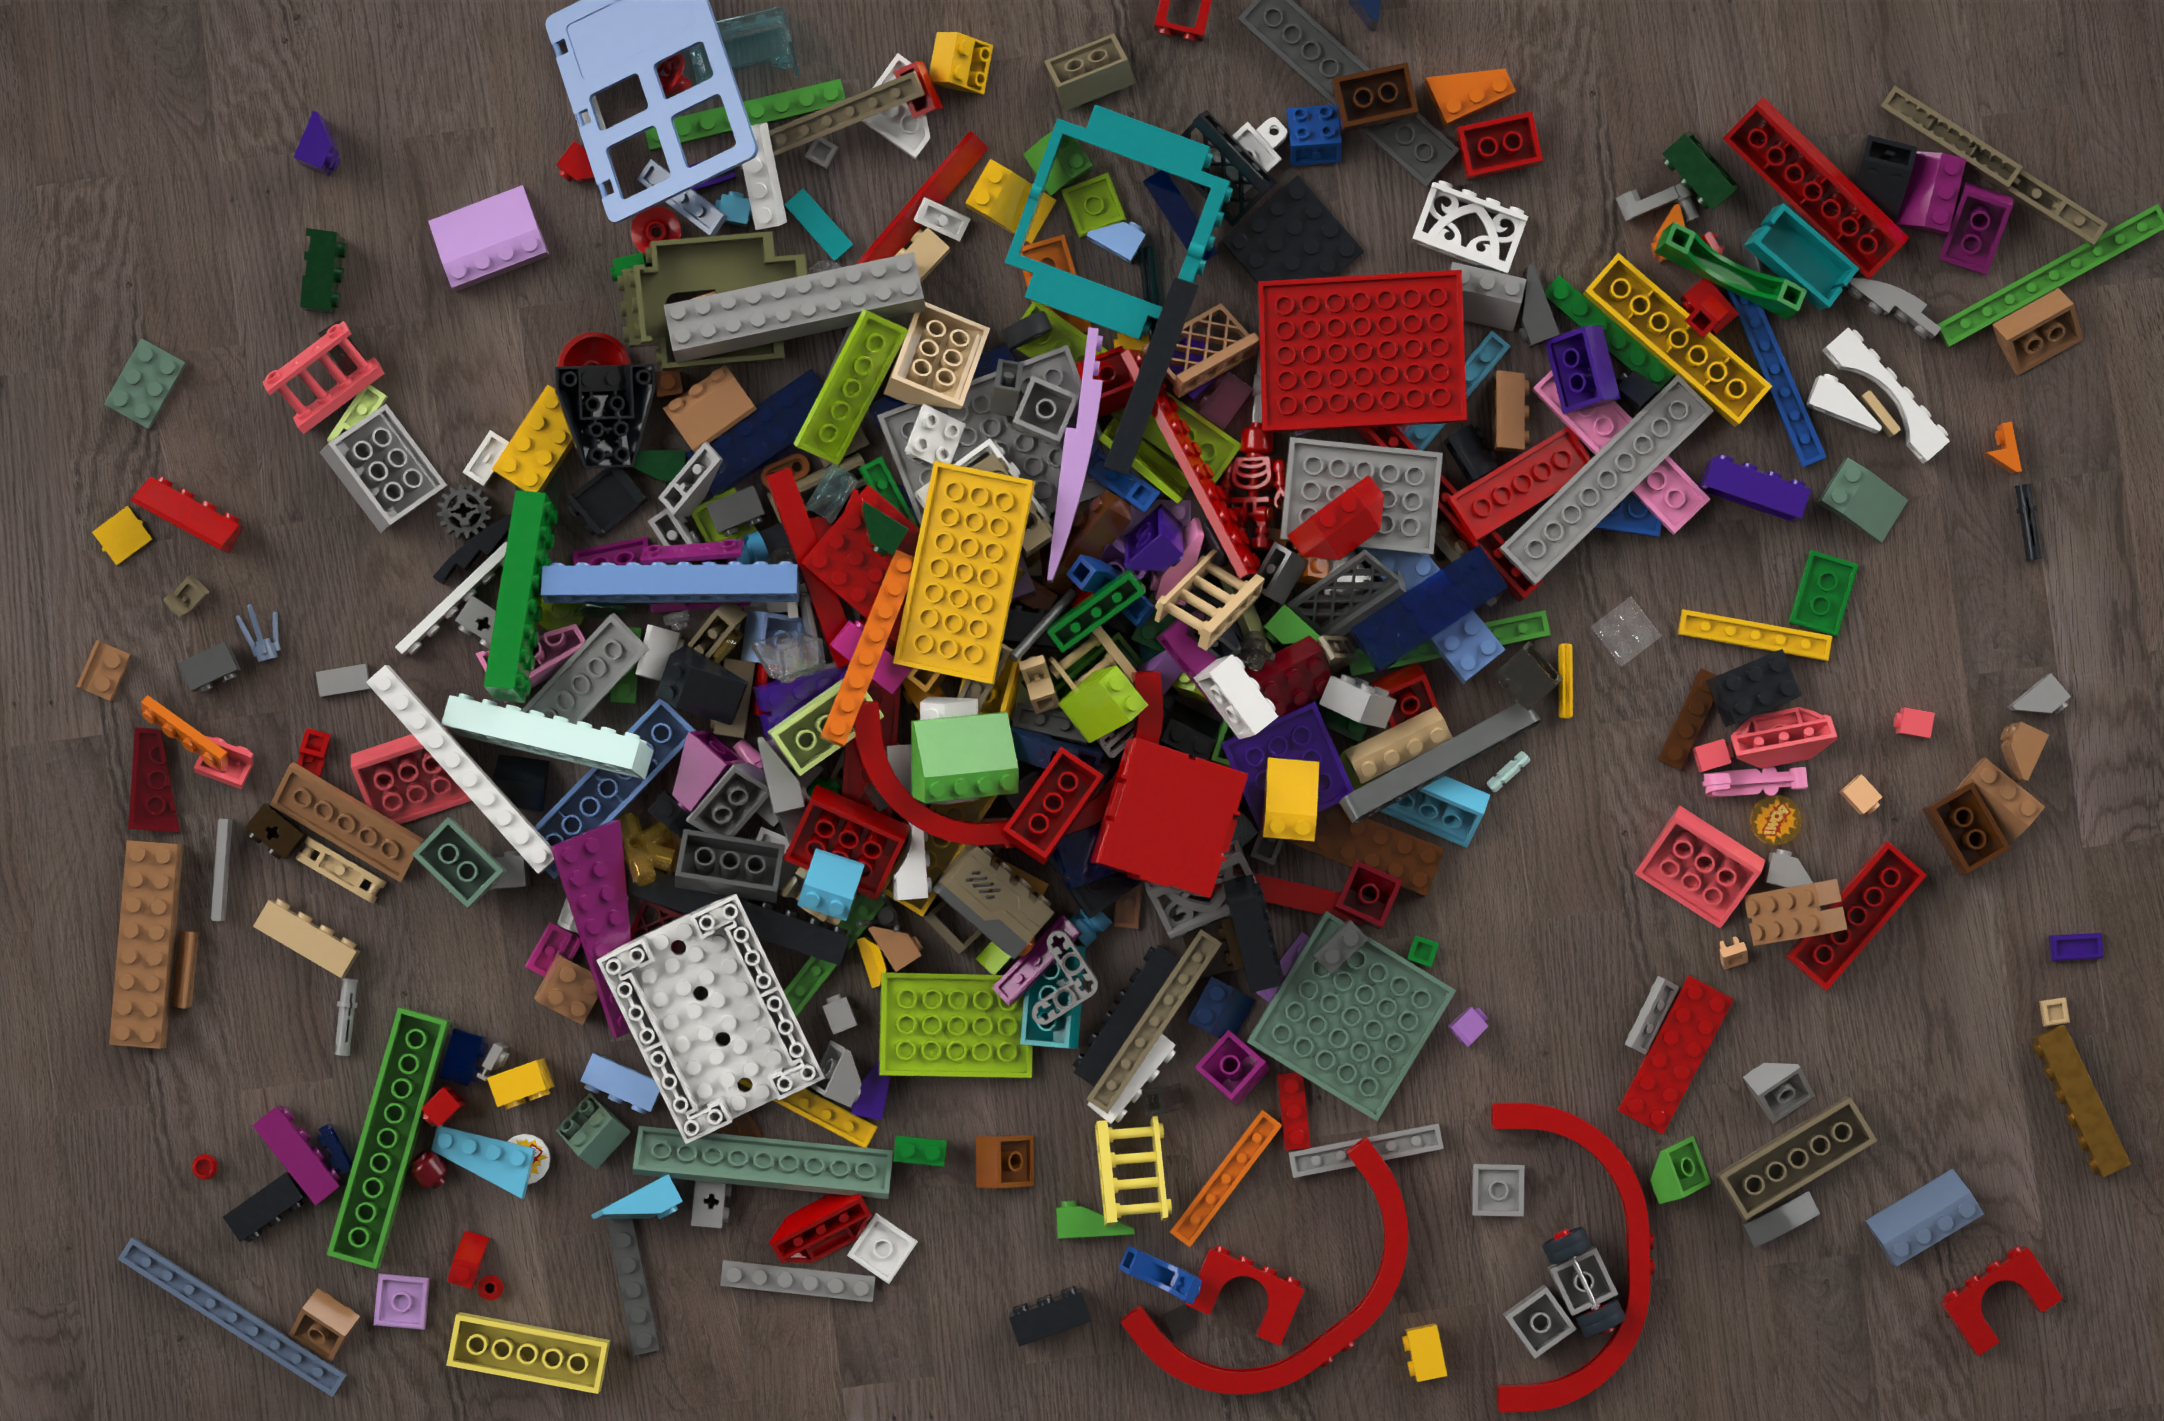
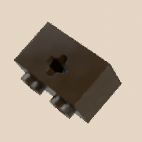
(268, 818)

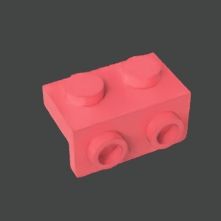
(235, 772)

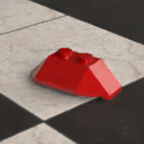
(1341, 523)
(820, 1228)

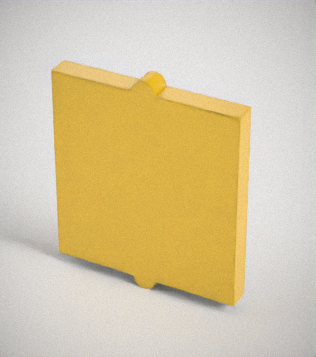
(122, 535)

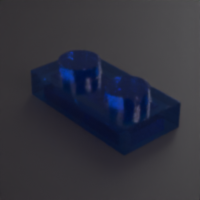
(330, 1140)

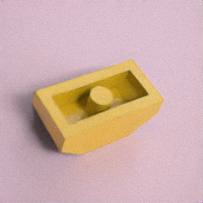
(873, 960)

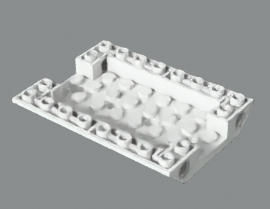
(680, 1031)

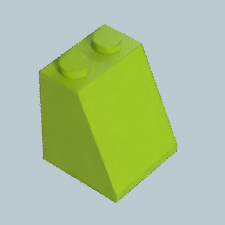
(1102, 703)

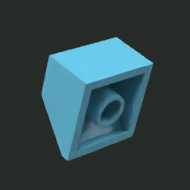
(831, 884)

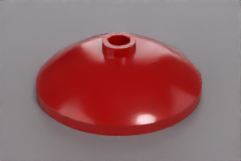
(593, 350)

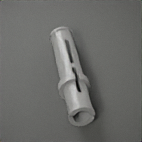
(345, 1017)

